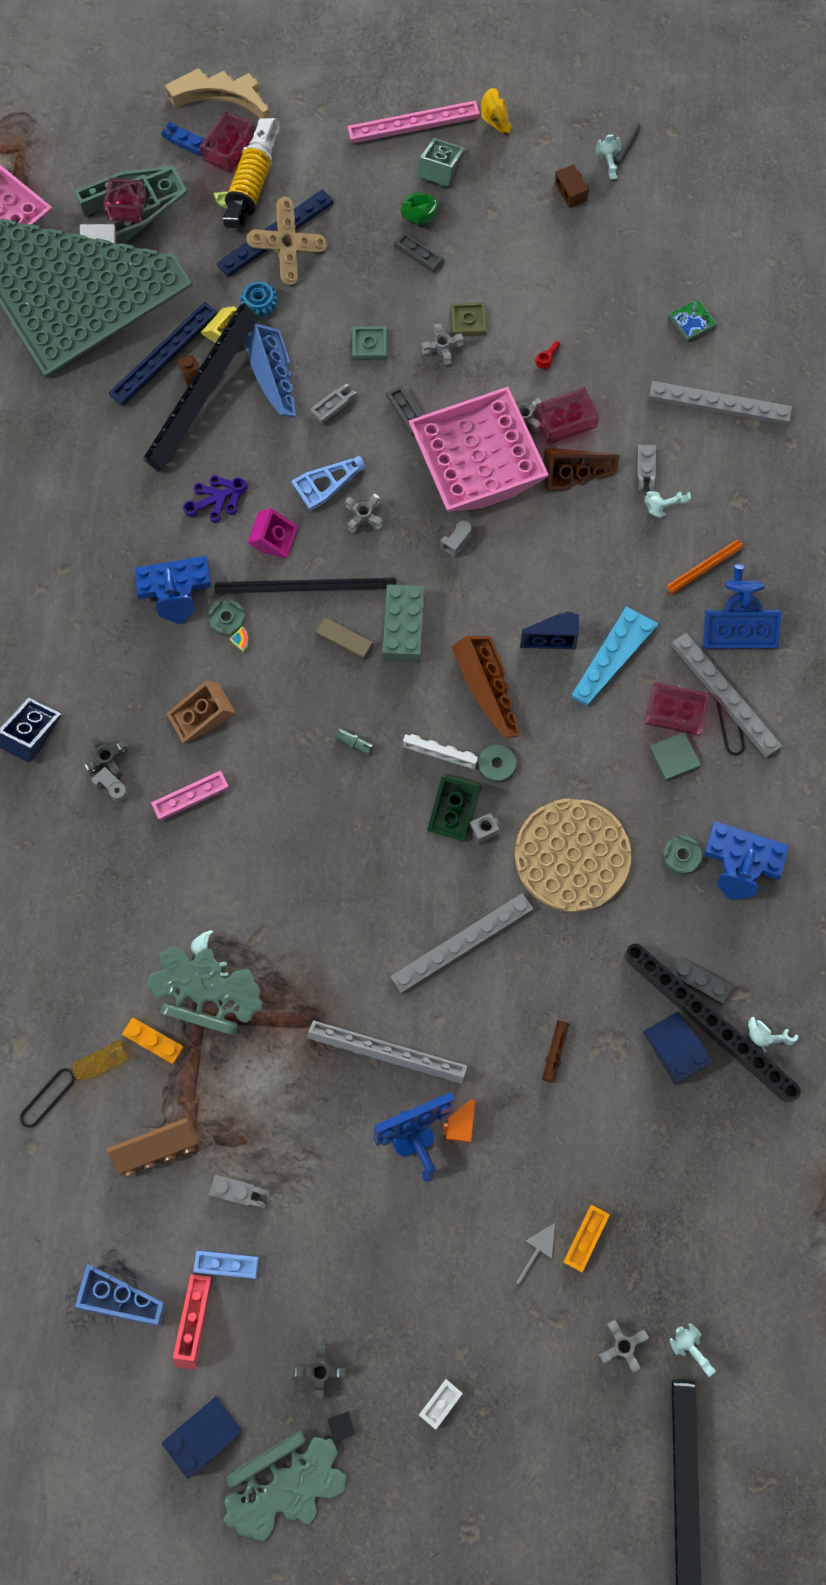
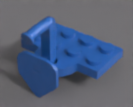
(173, 585)
(745, 624)
(747, 855)
(411, 1130)

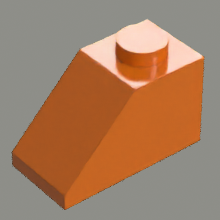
(460, 1124)

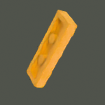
(153, 1041)
(586, 1238)

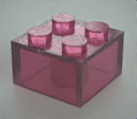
(125, 200)

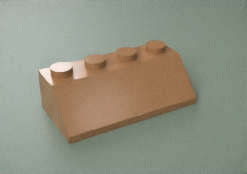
(154, 1147)

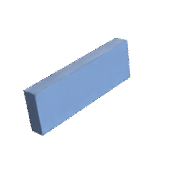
(226, 1264)

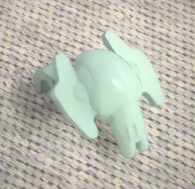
(608, 148)
(657, 504)
(200, 944)
(762, 1037)
(685, 1341)

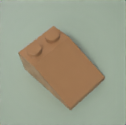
(200, 711)

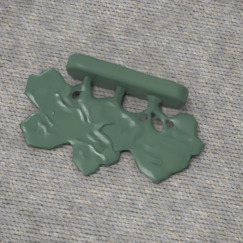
(203, 983)
(291, 1490)

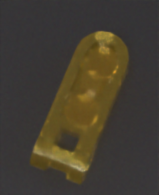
(99, 1061)

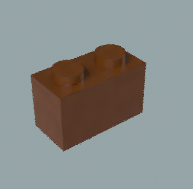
(571, 186)

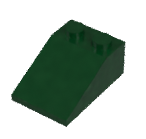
(454, 807)

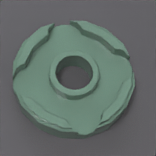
(229, 627)
(501, 753)
(678, 865)

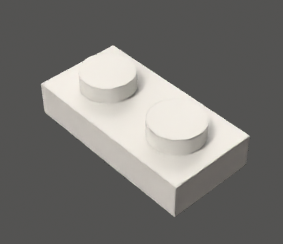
(440, 1404)

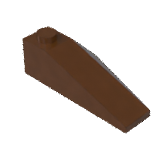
(576, 467)

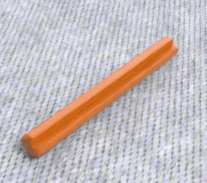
(704, 567)

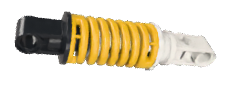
(250, 174)

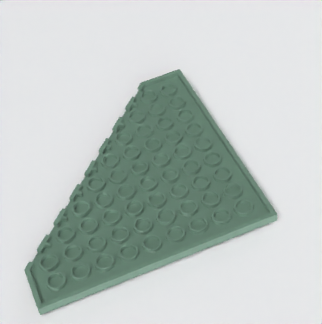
(78, 290)

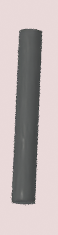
(627, 143)

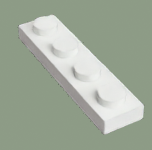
(435, 750)

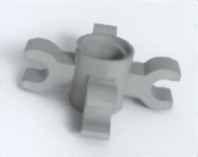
(442, 350)
(529, 410)
(366, 519)
(614, 1351)

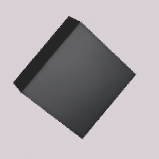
(341, 1426)

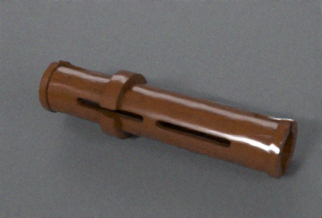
(553, 1059)

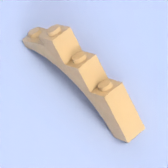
(221, 87)

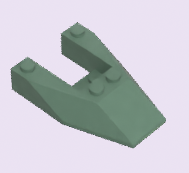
(162, 190)

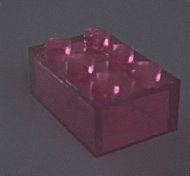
(226, 141)
(566, 415)
(677, 708)

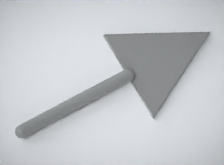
(543, 1242)

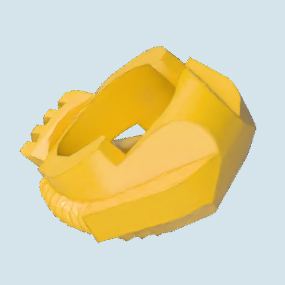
(495, 107)

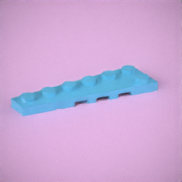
(622, 642)

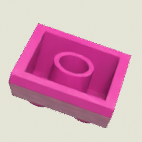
(272, 533)

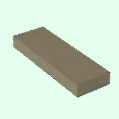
(344, 638)

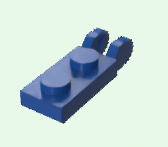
(183, 138)

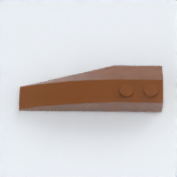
(484, 676)

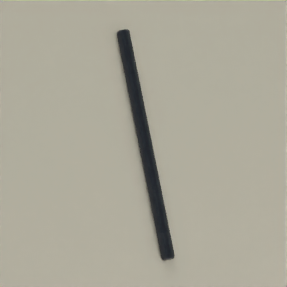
(304, 585)

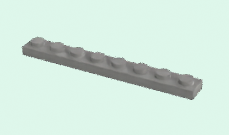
(720, 403)
(726, 695)
(461, 943)
(387, 1052)

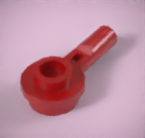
(544, 359)

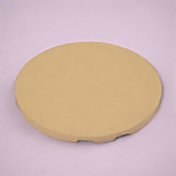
(572, 855)

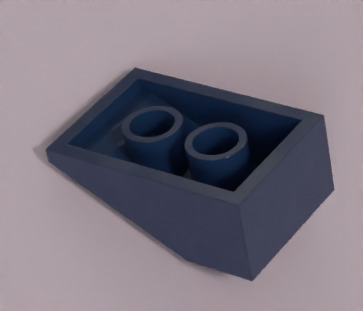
(552, 633)
(28, 729)
(677, 1048)
(201, 1437)

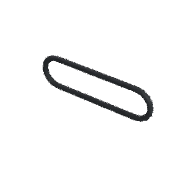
(724, 734)
(51, 1105)

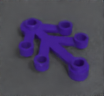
(217, 496)

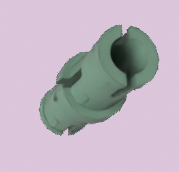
(354, 741)

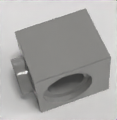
(480, 835)

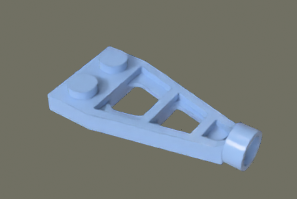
(311, 495)

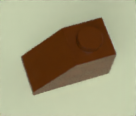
(188, 368)

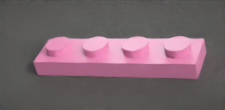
(190, 795)

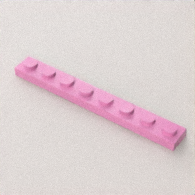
(413, 122)

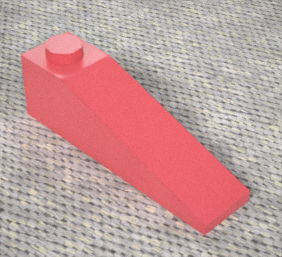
(192, 1322)

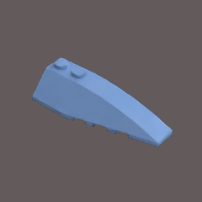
(270, 366)

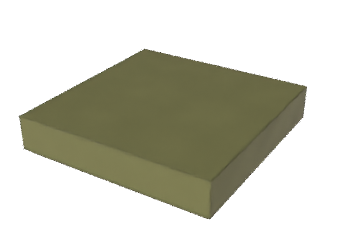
(468, 319)

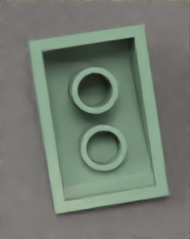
(440, 162)

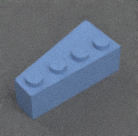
(116, 1299)

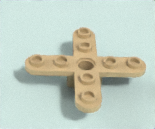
(294, 241)

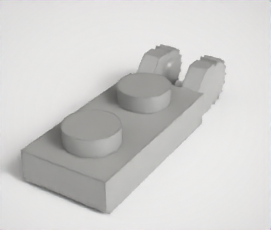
(332, 403)
(646, 466)
(236, 1191)

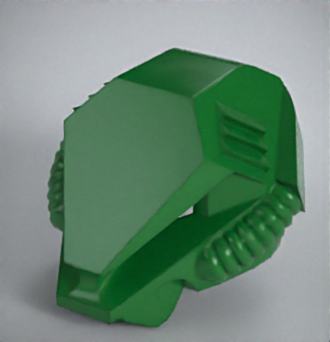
(419, 208)

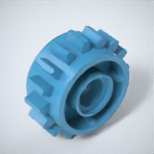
(261, 291)

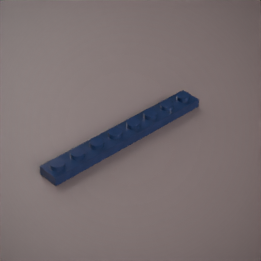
(302, 214)
(163, 354)

